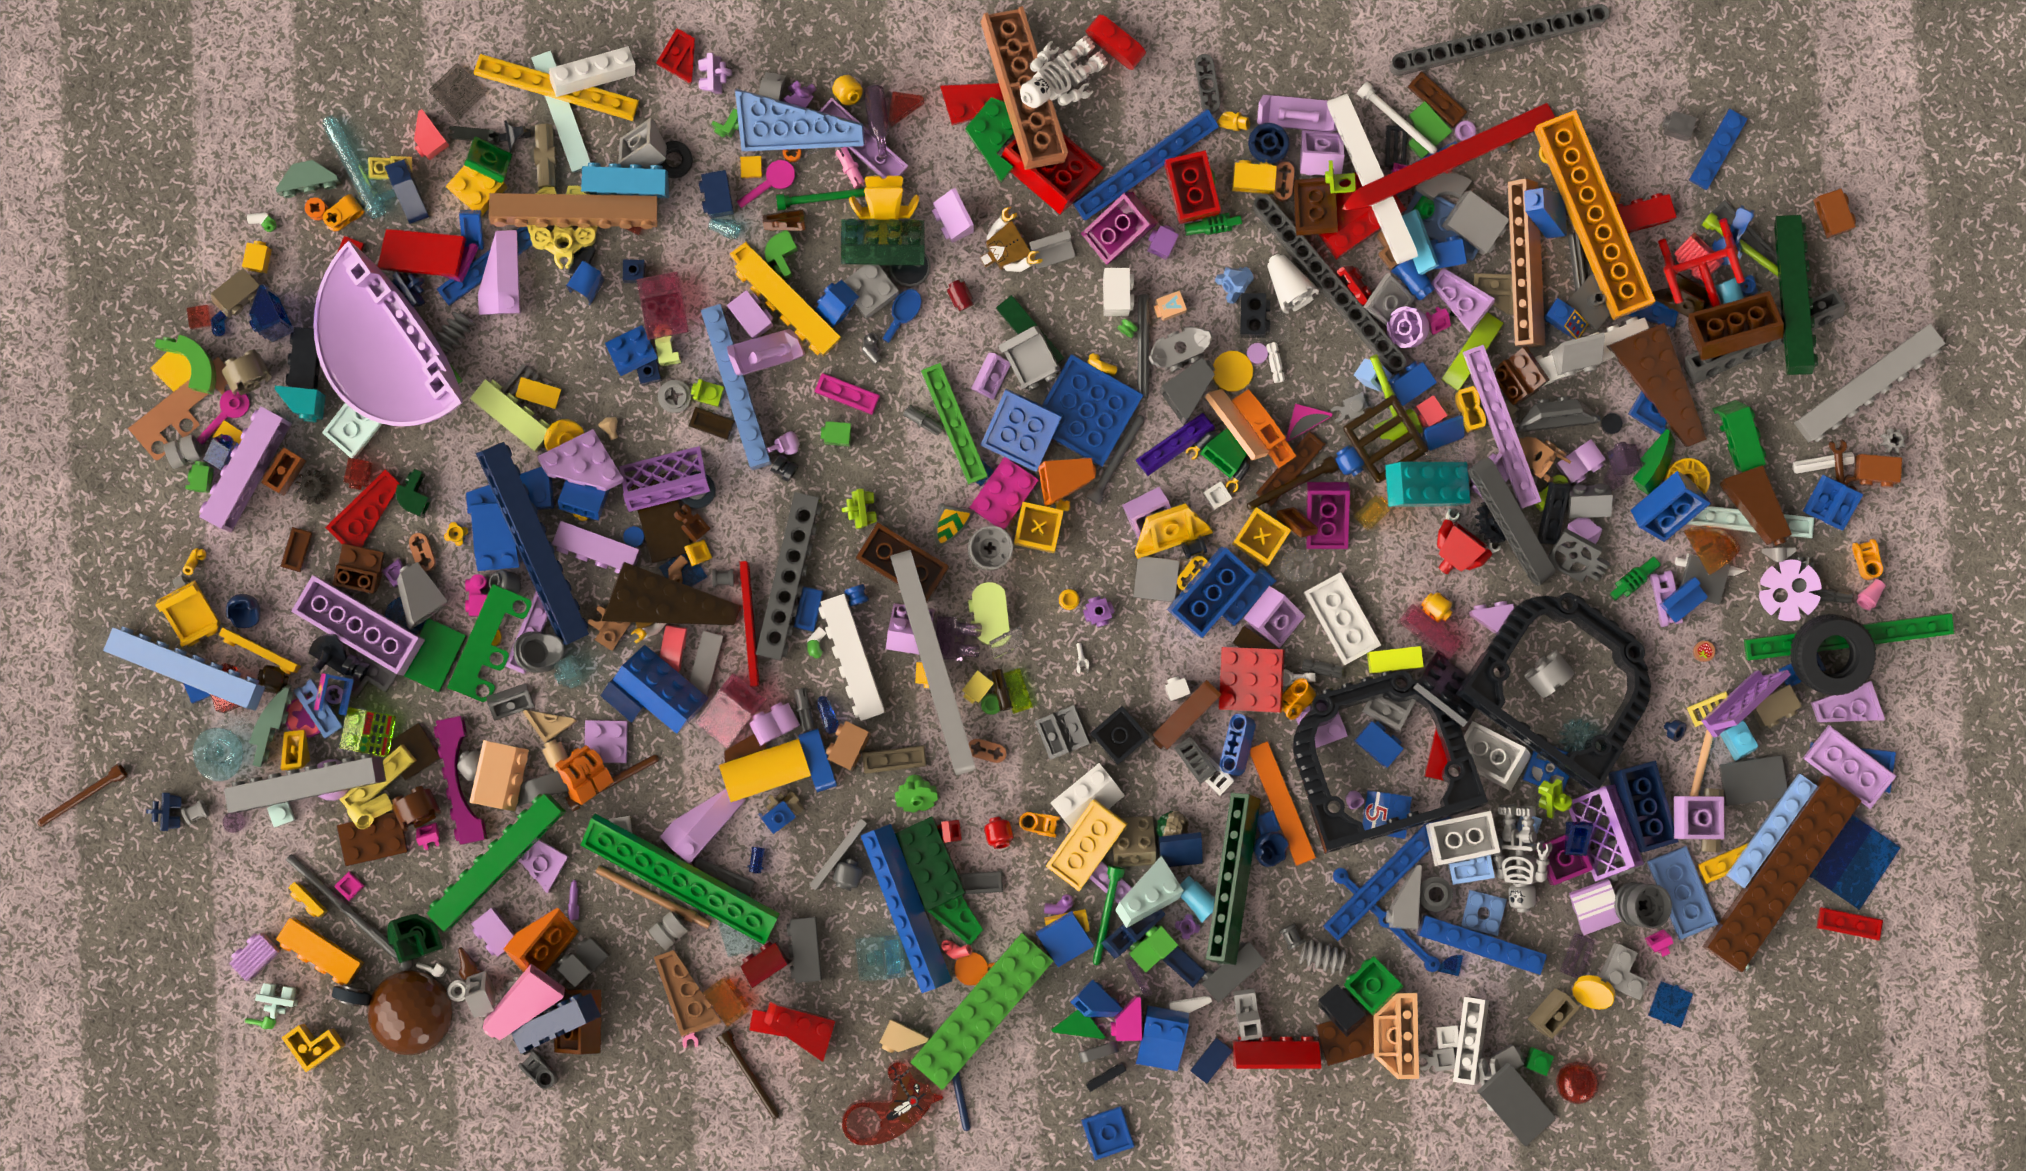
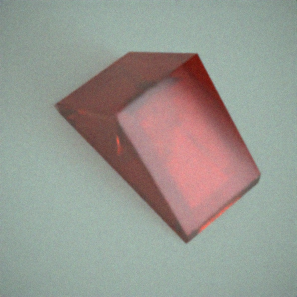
(903, 105)

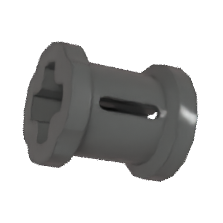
(723, 577)
(1291, 936)

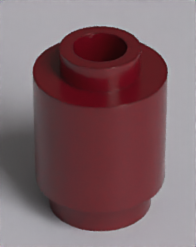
(960, 295)

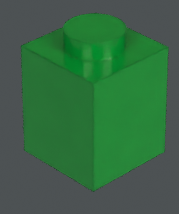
(1538, 1061)

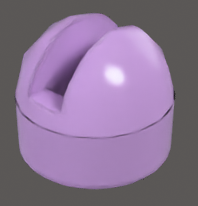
(1354, 800)

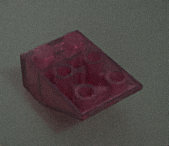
(663, 305)
(730, 710)

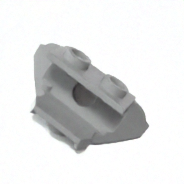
(1196, 341)

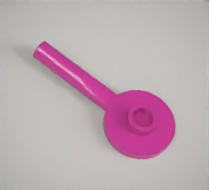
(779, 175)
(231, 406)

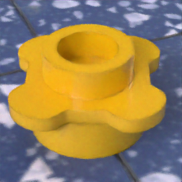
(453, 527)

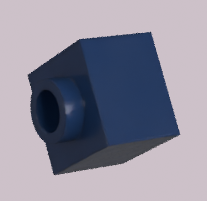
(640, 272)
(653, 377)

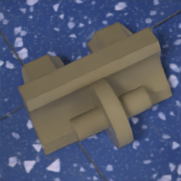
(790, 799)

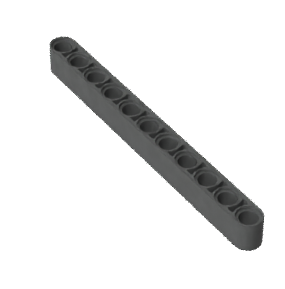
(1505, 33)
(1325, 274)

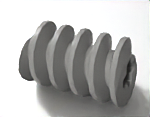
(1322, 956)

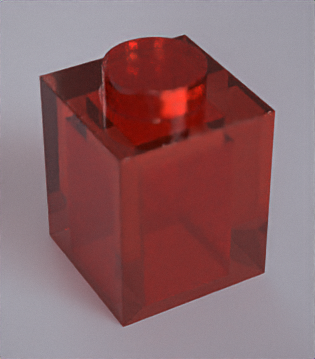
(357, 473)

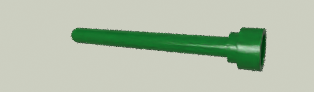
(785, 201)
(1115, 874)

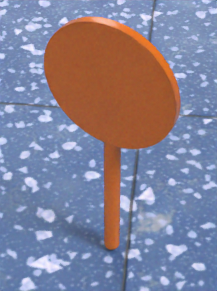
(971, 968)

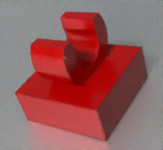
(951, 831)

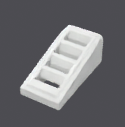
(1229, 780)
(1189, 1005)

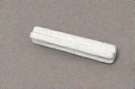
(1821, 463)

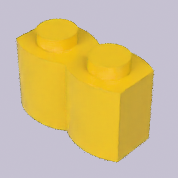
(1468, 404)

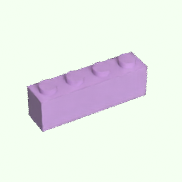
(594, 546)

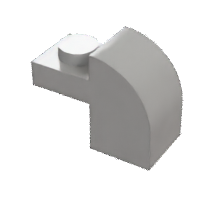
(772, 85)
(1247, 1014)

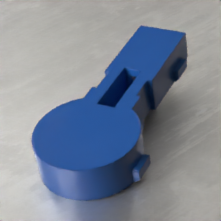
(1738, 228)

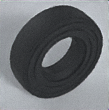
(687, 159)

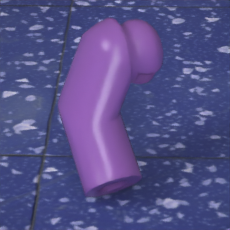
(1061, 907)

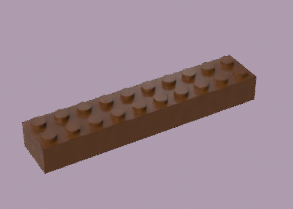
(1781, 874)

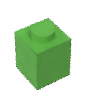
(836, 433)

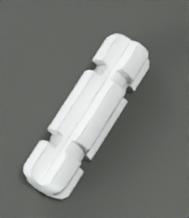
(1275, 362)

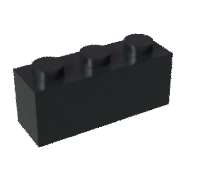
(303, 360)

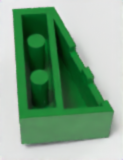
(1741, 435)

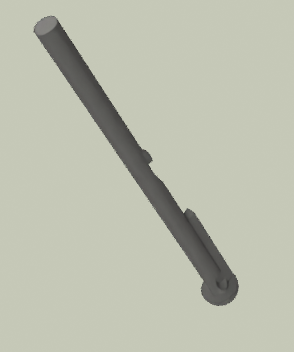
(340, 903)

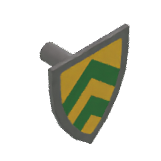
(950, 523)

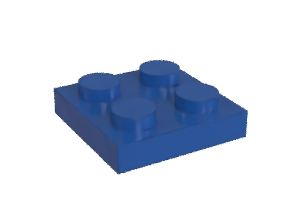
(631, 350)

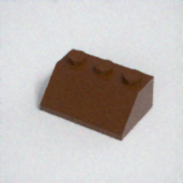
(585, 1038)

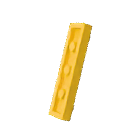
(233, 638)

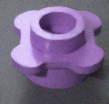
(1193, 927)

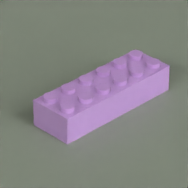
(244, 469)
(358, 625)

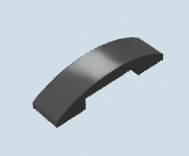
(546, 784)

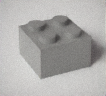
(873, 289)

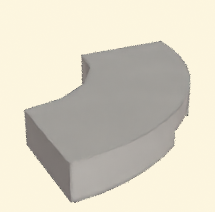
(1444, 184)

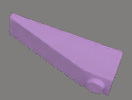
(500, 282)
(698, 827)

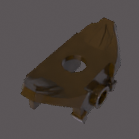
(1694, 296)

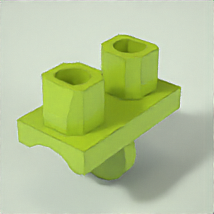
(857, 510)
(1553, 797)

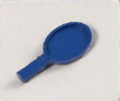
(903, 311)

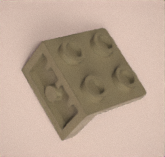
(1135, 843)

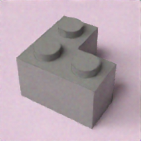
(1617, 972)

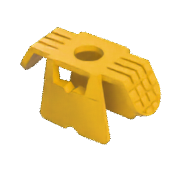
(884, 199)

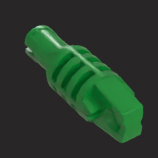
(1213, 224)
(1634, 579)

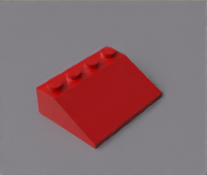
(1056, 183)
(1353, 225)

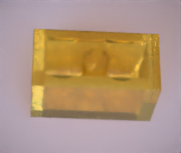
(1372, 512)

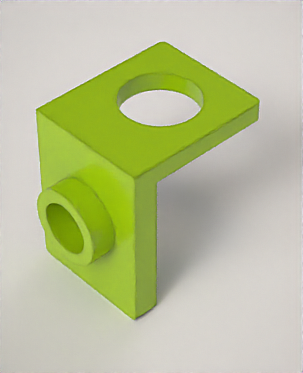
(1334, 180)

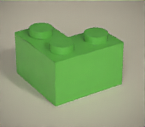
(1152, 948)

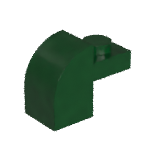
(408, 496)

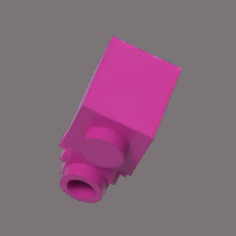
(476, 597)

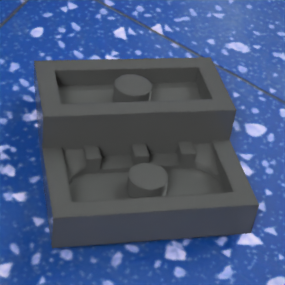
(1063, 732)

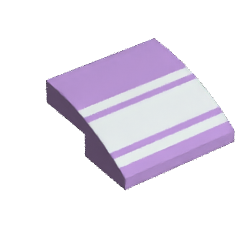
(1595, 906)

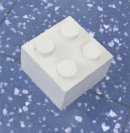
(1116, 291)

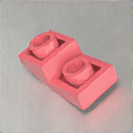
(673, 645)

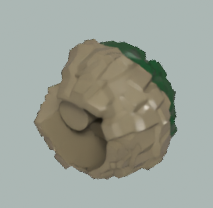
(1172, 824)

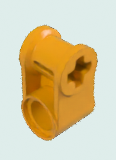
(344, 211)
(1868, 557)
(1297, 697)
(1041, 824)

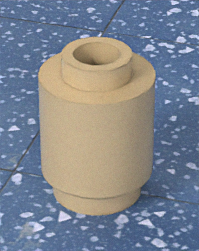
(554, 753)

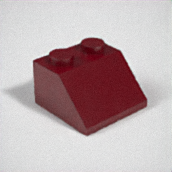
(764, 964)

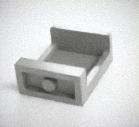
(1476, 222)
(1030, 358)

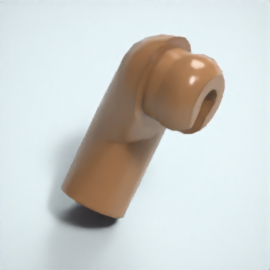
(674, 570)

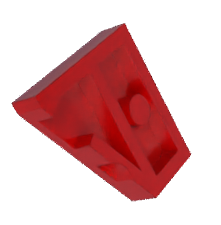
(679, 56)

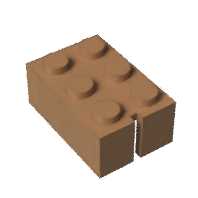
(847, 746)

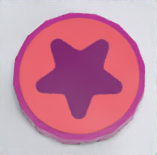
(300, 720)

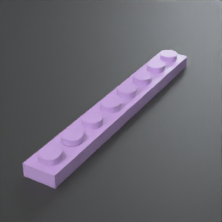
(1502, 426)

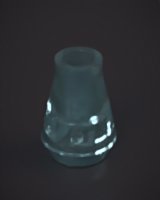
(725, 227)

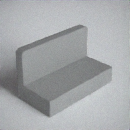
(1053, 249)

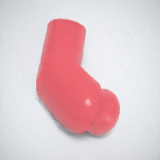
(954, 950)

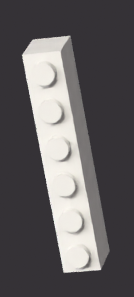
(1612, 335)
(852, 657)

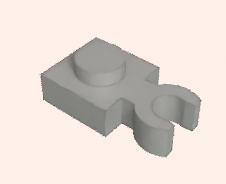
(1352, 407)
(1442, 1059)

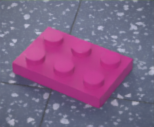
(1004, 493)

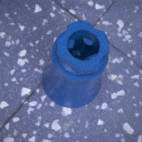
(1417, 284)

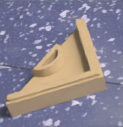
(547, 724)

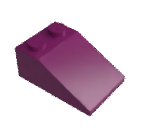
(1119, 227)
(1329, 510)

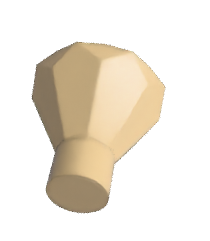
(609, 425)

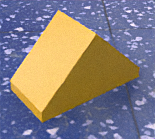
(294, 750)

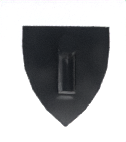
(329, 652)

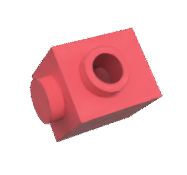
(1430, 412)

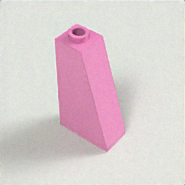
(524, 1001)

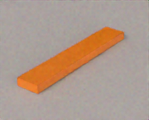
(1281, 803)

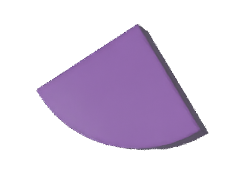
(392, 572)

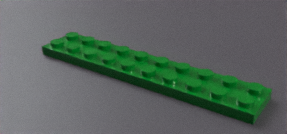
(679, 879)

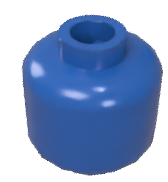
(1349, 461)

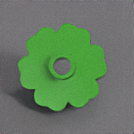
(916, 794)

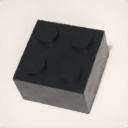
(1119, 735)

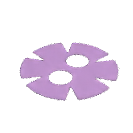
(1789, 608)

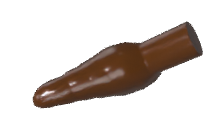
(467, 965)

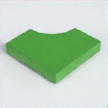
(1430, 126)

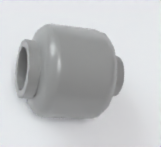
(468, 764)

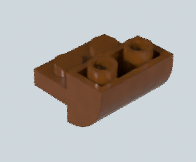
(1520, 376)
(359, 568)

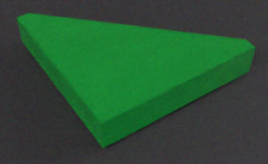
(1078, 1025)

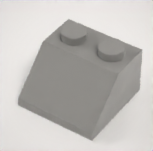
(642, 146)

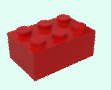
(1192, 187)

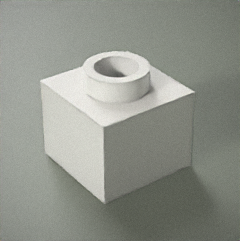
(1176, 688)

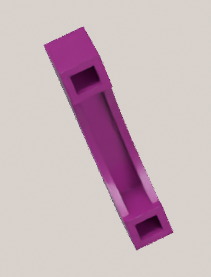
(468, 825)

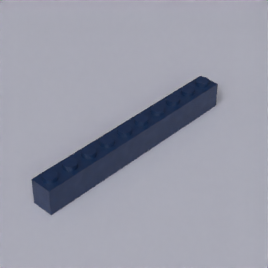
(532, 543)

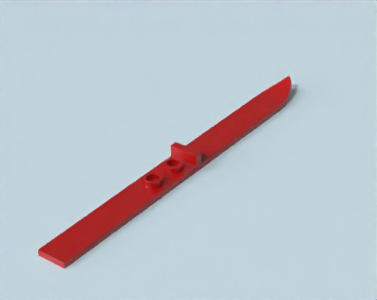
(1448, 158)

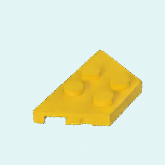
(1170, 529)

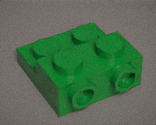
(1372, 985)

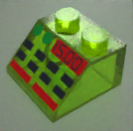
(367, 732)

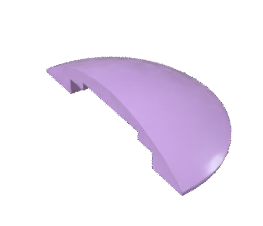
(379, 346)

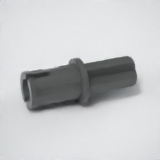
(923, 420)
(804, 709)

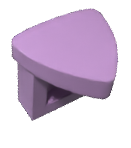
(1586, 529)

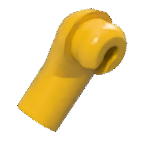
(193, 560)

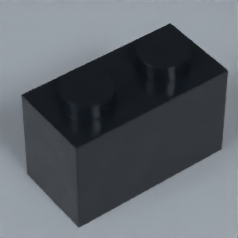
(1342, 1009)

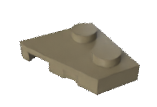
(1497, 286)

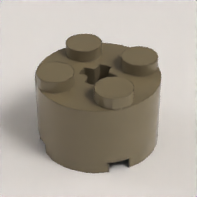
(246, 372)

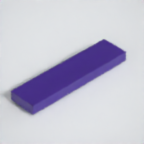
(1174, 444)

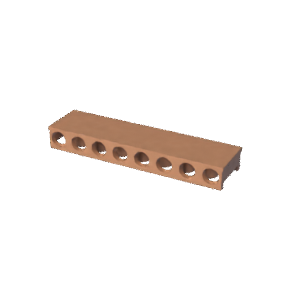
(1012, 53)

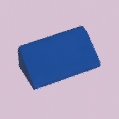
(1444, 433)

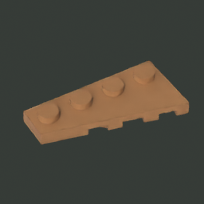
(685, 998)

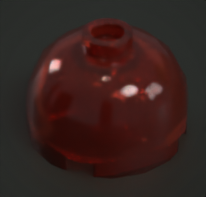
(1577, 1082)

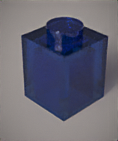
(220, 451)

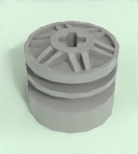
(999, 539)

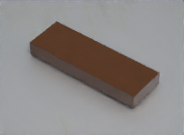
(1437, 99)

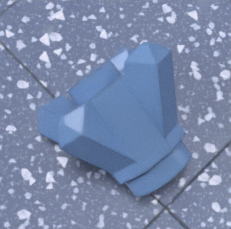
(1235, 282)

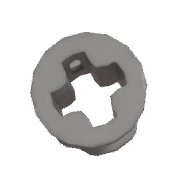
(195, 812)

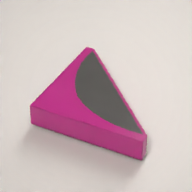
(1304, 419)

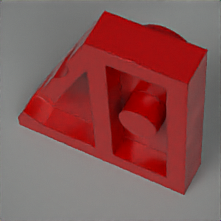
(1355, 284)

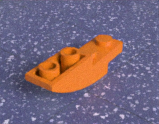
(1264, 428)

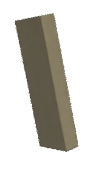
(894, 759)

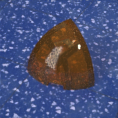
(1712, 546)

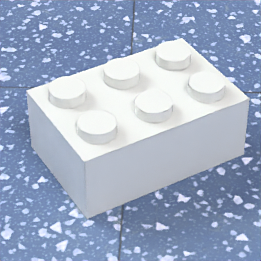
(1463, 838)

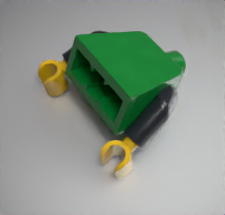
(1225, 453)

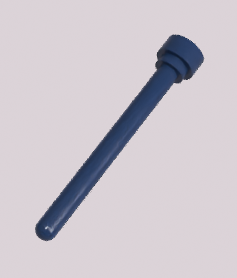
(961, 1102)

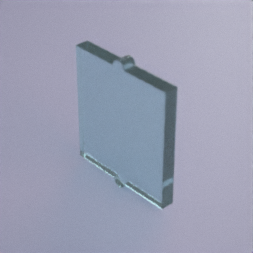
(735, 941)

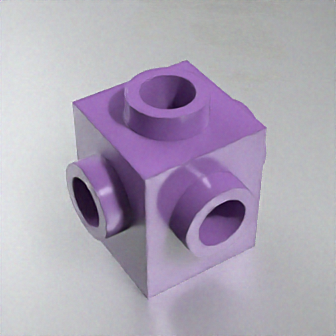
(1099, 620)

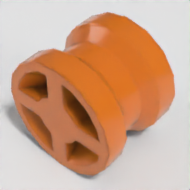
(318, 206)

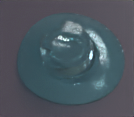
(218, 754)

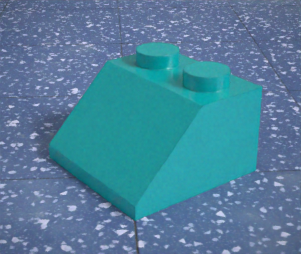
(304, 402)

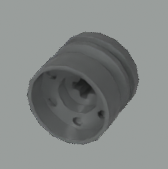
(1643, 905)

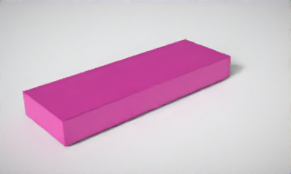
(847, 394)

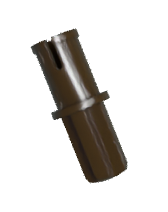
(1001, 690)

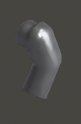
(869, 346)

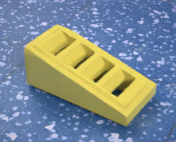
(1691, 709)

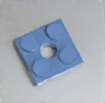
(1495, 906)

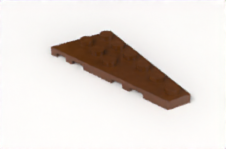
(1658, 374)

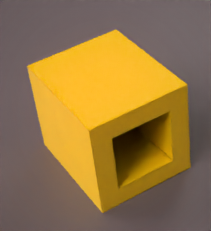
(257, 257)

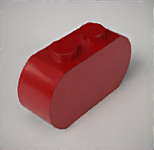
(1115, 42)

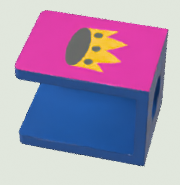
(345, 695)

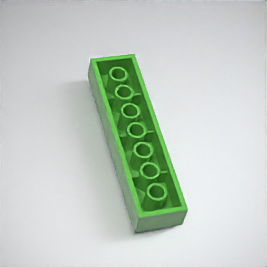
(981, 1011)

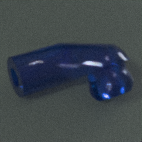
(218, 324)

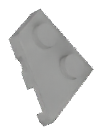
(1389, 711)

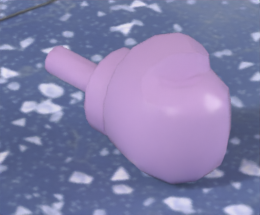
(787, 443)

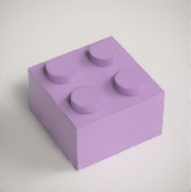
(1698, 817)

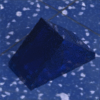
(1577, 838)

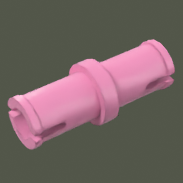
(850, 167)

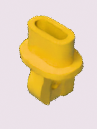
(1233, 121)

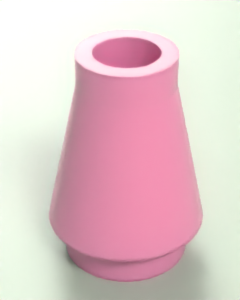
(1870, 596)

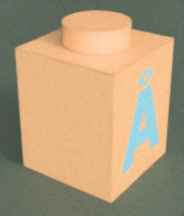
(1170, 306)

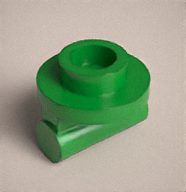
(1425, 207)

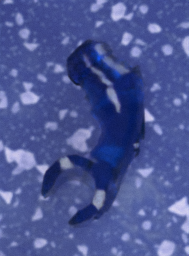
(828, 716)

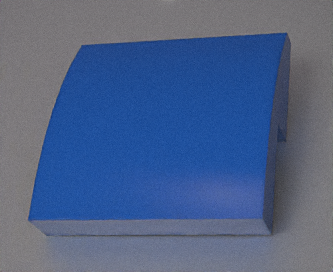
(1833, 502)

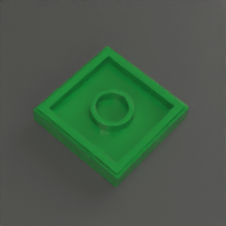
(488, 159)

